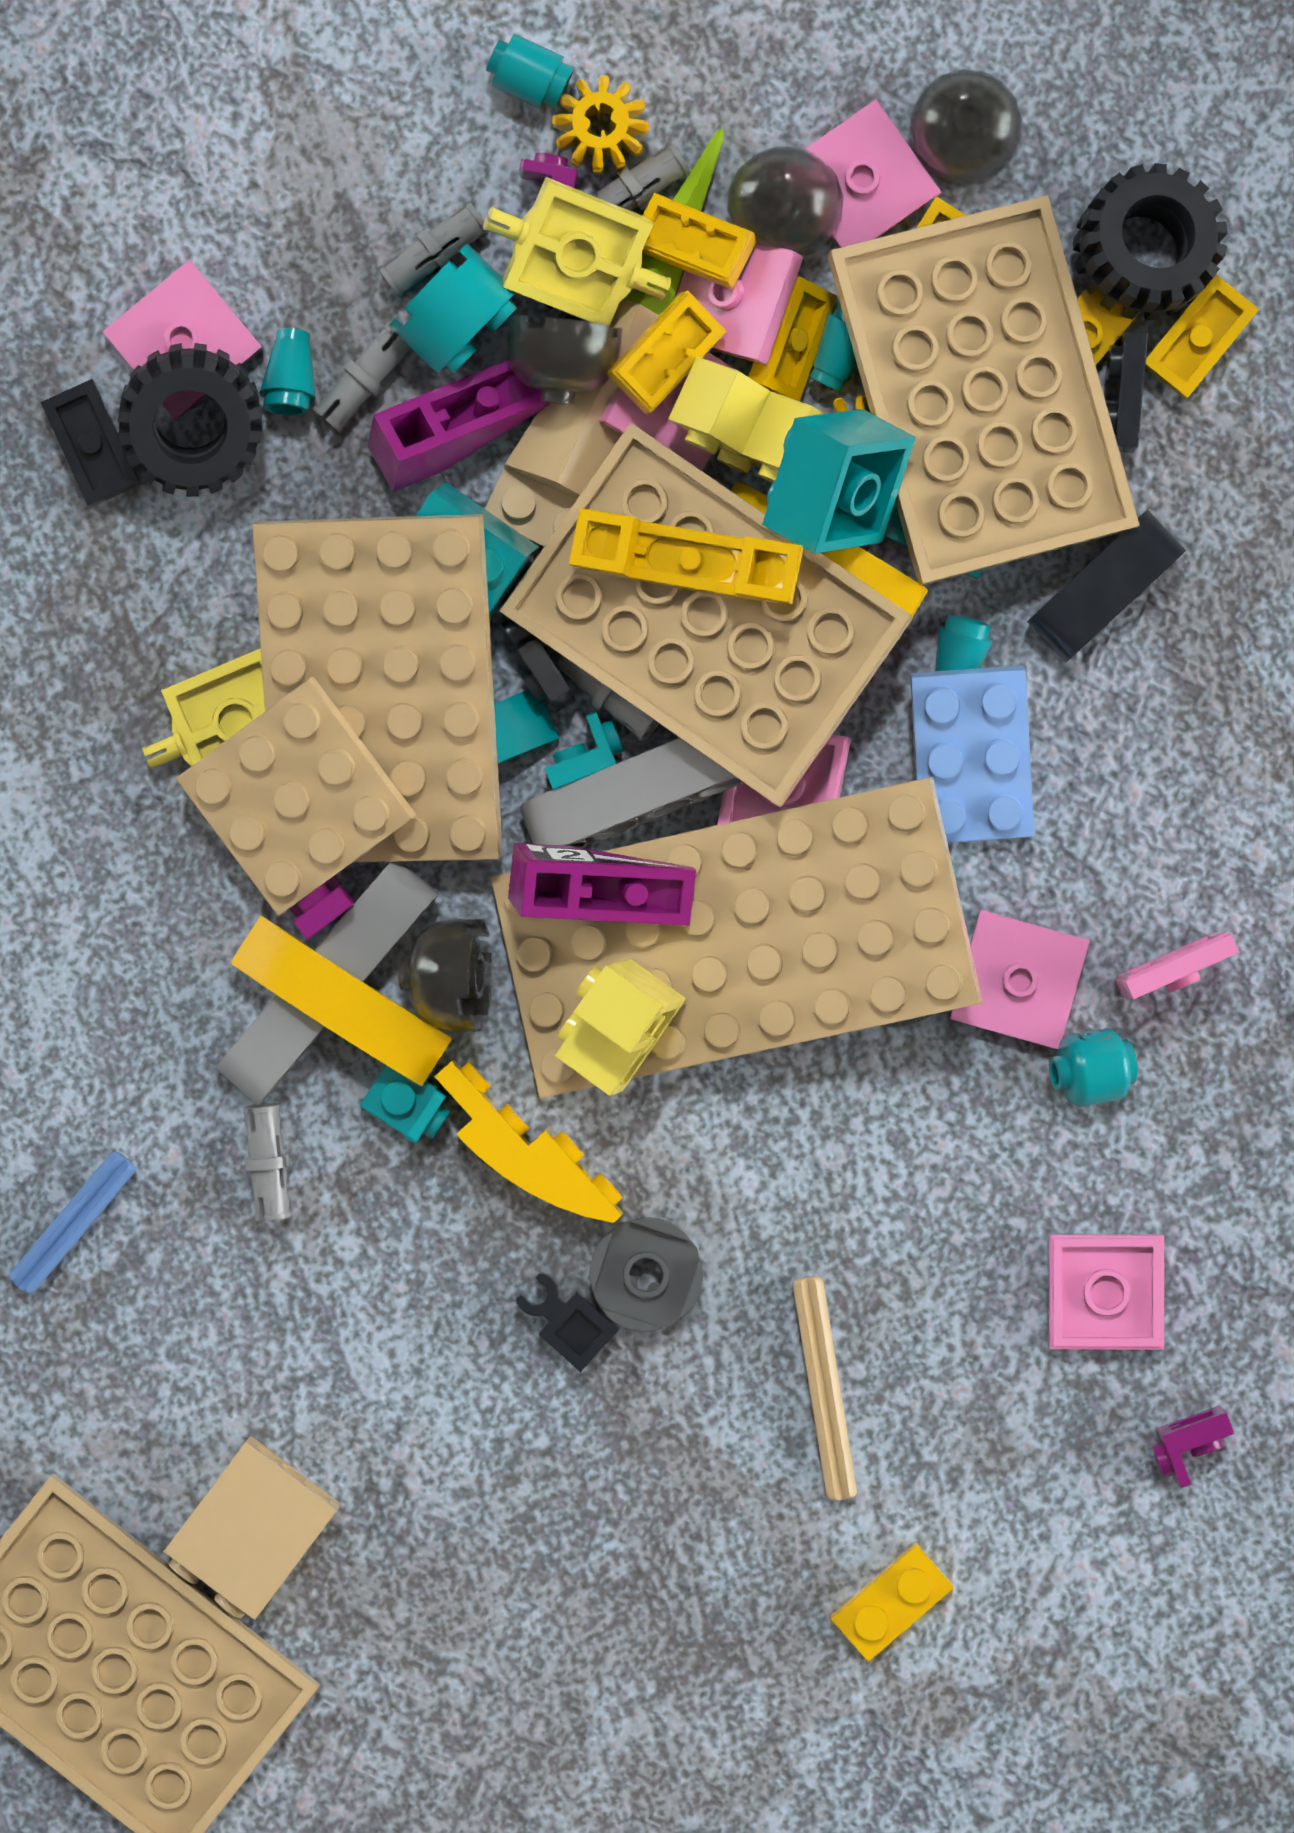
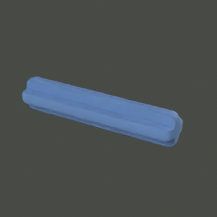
(72, 1222)

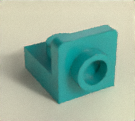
(578, 763)
(406, 1105)

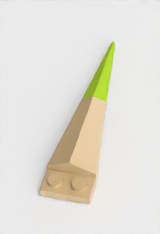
(569, 441)

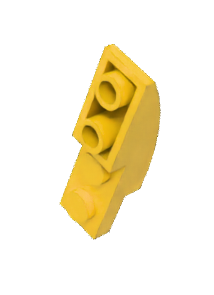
(543, 1167)

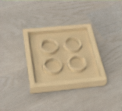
(296, 796)

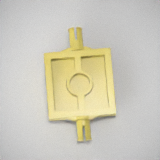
(577, 252)
(210, 709)

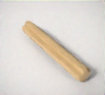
(824, 1388)

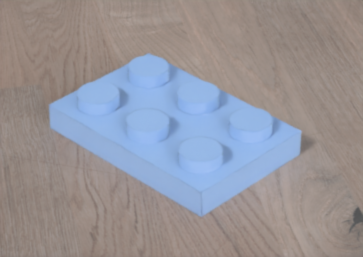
(976, 748)

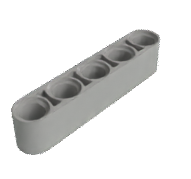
(625, 796)
(356, 945)

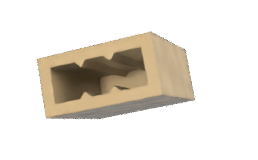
(250, 1530)

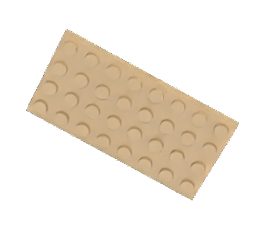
(792, 937)

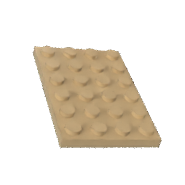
(988, 363)
(402, 647)
(724, 673)
(131, 1670)

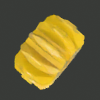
(580, 127)

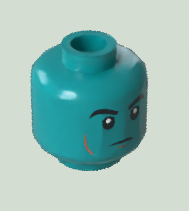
(1093, 1067)

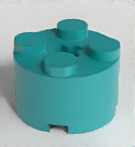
(454, 310)

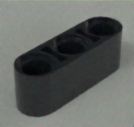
(1106, 586)

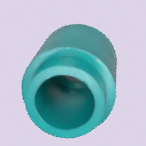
(529, 72)

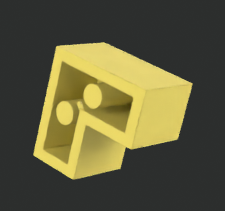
(737, 417)
(616, 1023)

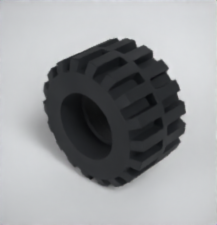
(1175, 206)
(181, 466)

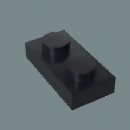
(1127, 367)
(90, 443)

